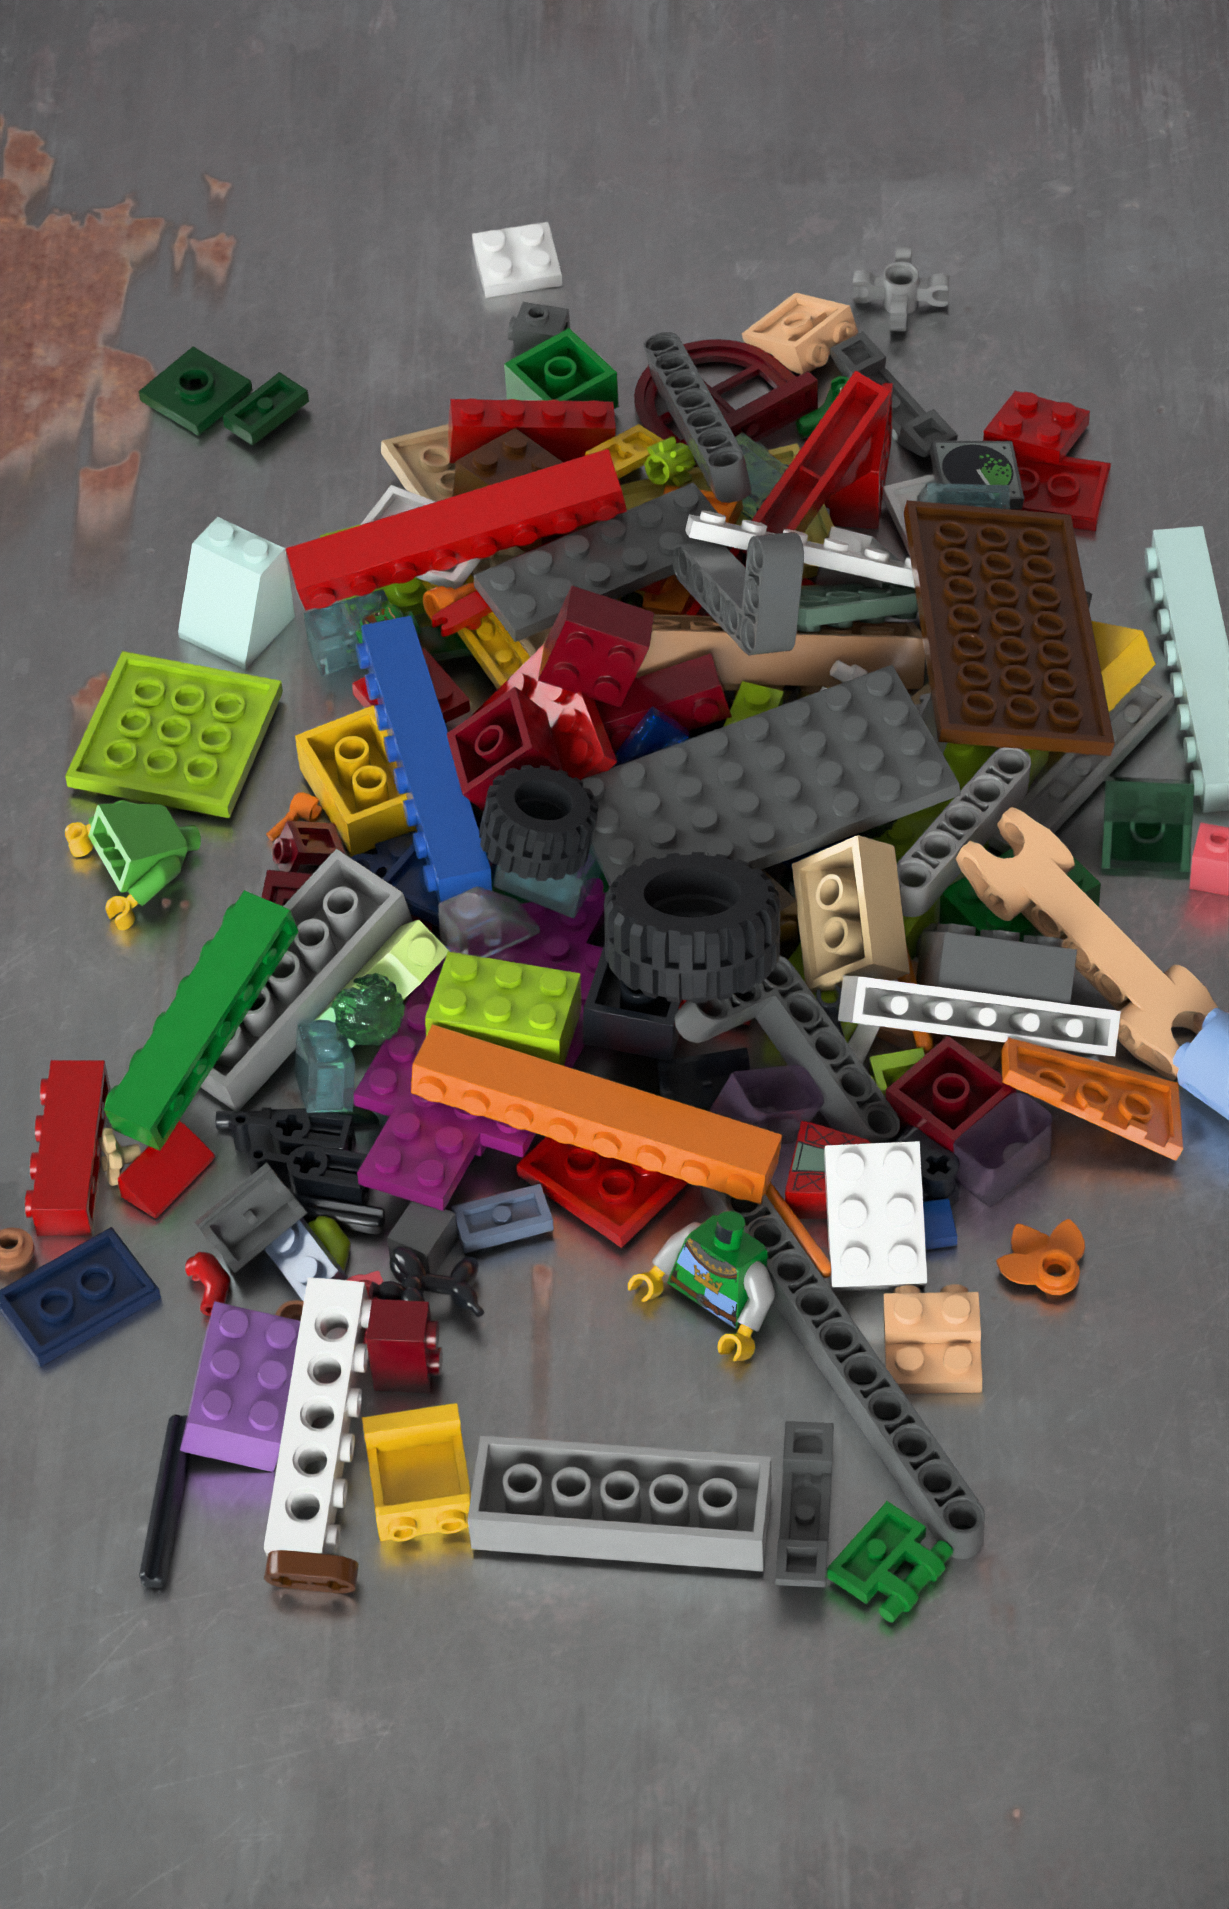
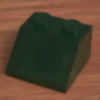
(1147, 824)

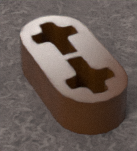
(311, 1571)

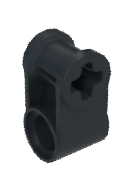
(938, 1166)

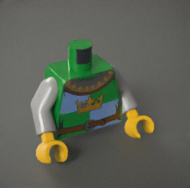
(719, 1271)

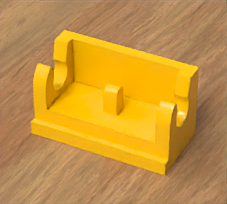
(628, 449)

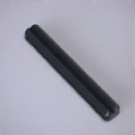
(165, 1506)

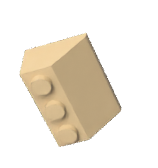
(850, 914)

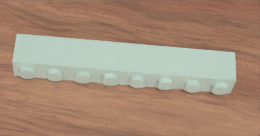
(1198, 654)

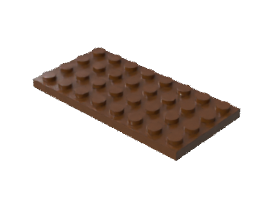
(1007, 629)

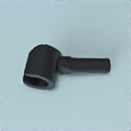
(832, 1009)

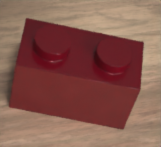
(403, 1346)

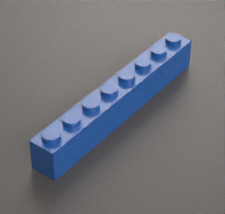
(426, 769)

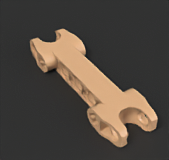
(1112, 963)

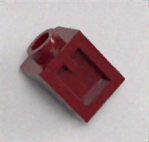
(305, 844)

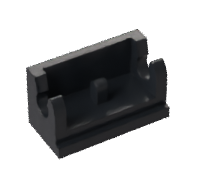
(700, 1077)

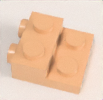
(802, 331)
(933, 1340)

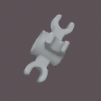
(901, 288)

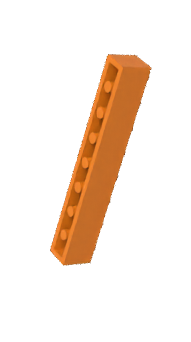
(596, 1114)

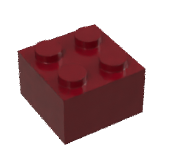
(596, 646)
(499, 738)
(946, 1093)

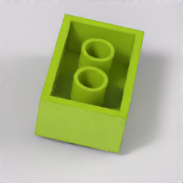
(508, 1004)

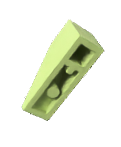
(403, 958)

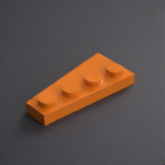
(1106, 1095)

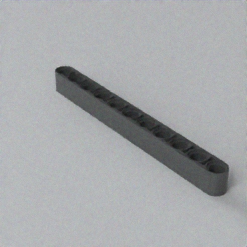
(861, 1364)

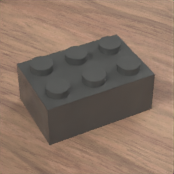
(996, 963)

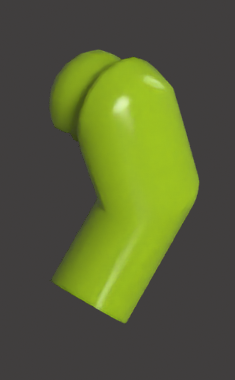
(333, 1238)

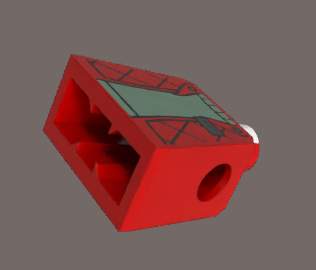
(806, 1179)

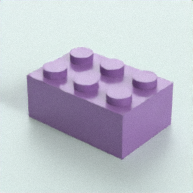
(241, 1387)

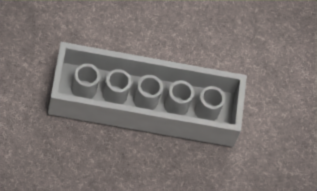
(341, 923)
(620, 1502)

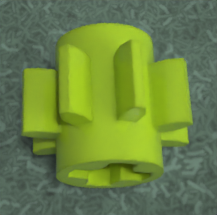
(669, 463)

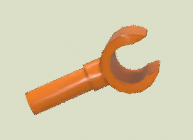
(302, 806)

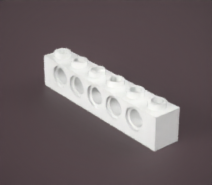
(325, 1307)

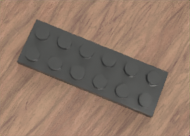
(602, 558)

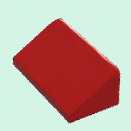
(163, 1175)

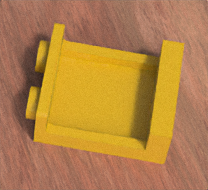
(418, 1472)

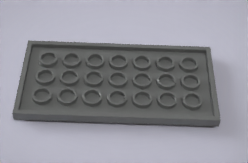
(775, 780)

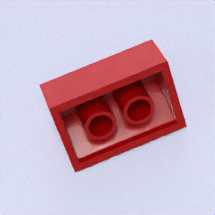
(859, 493)

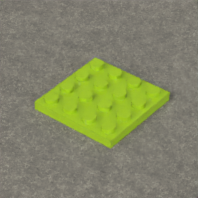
(174, 734)

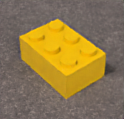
(354, 780)

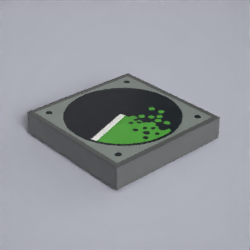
(978, 464)

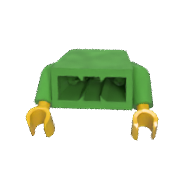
(137, 847)

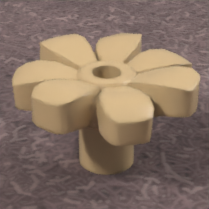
(115, 1155)

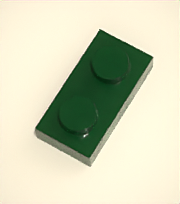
(266, 408)

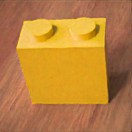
(1122, 659)

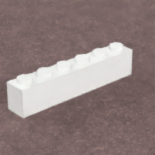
(978, 1015)

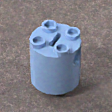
(1205, 1063)

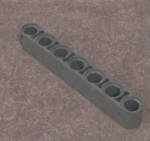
(698, 417)

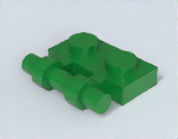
(878, 1552)

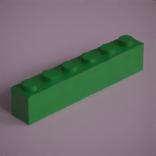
(200, 1020)

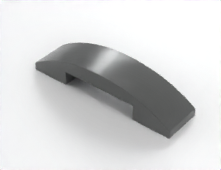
(910, 422)
(805, 1504)

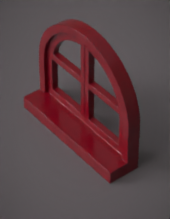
(788, 401)

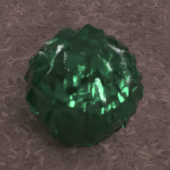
(370, 1012)

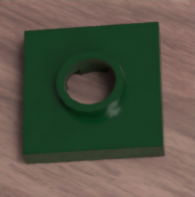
(201, 407)

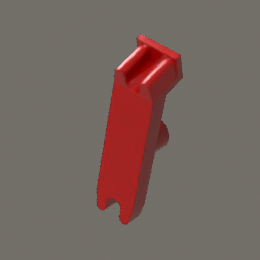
(462, 614)

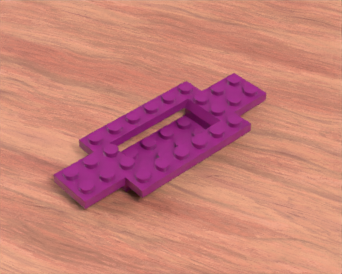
(431, 1143)

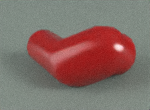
(214, 1277)

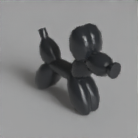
(415, 1281)

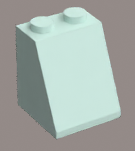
(235, 593)

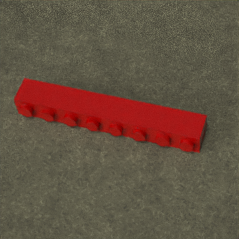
(820, 461)
(456, 530)

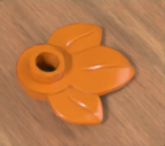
(1039, 1255)

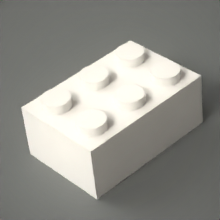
(875, 1216)

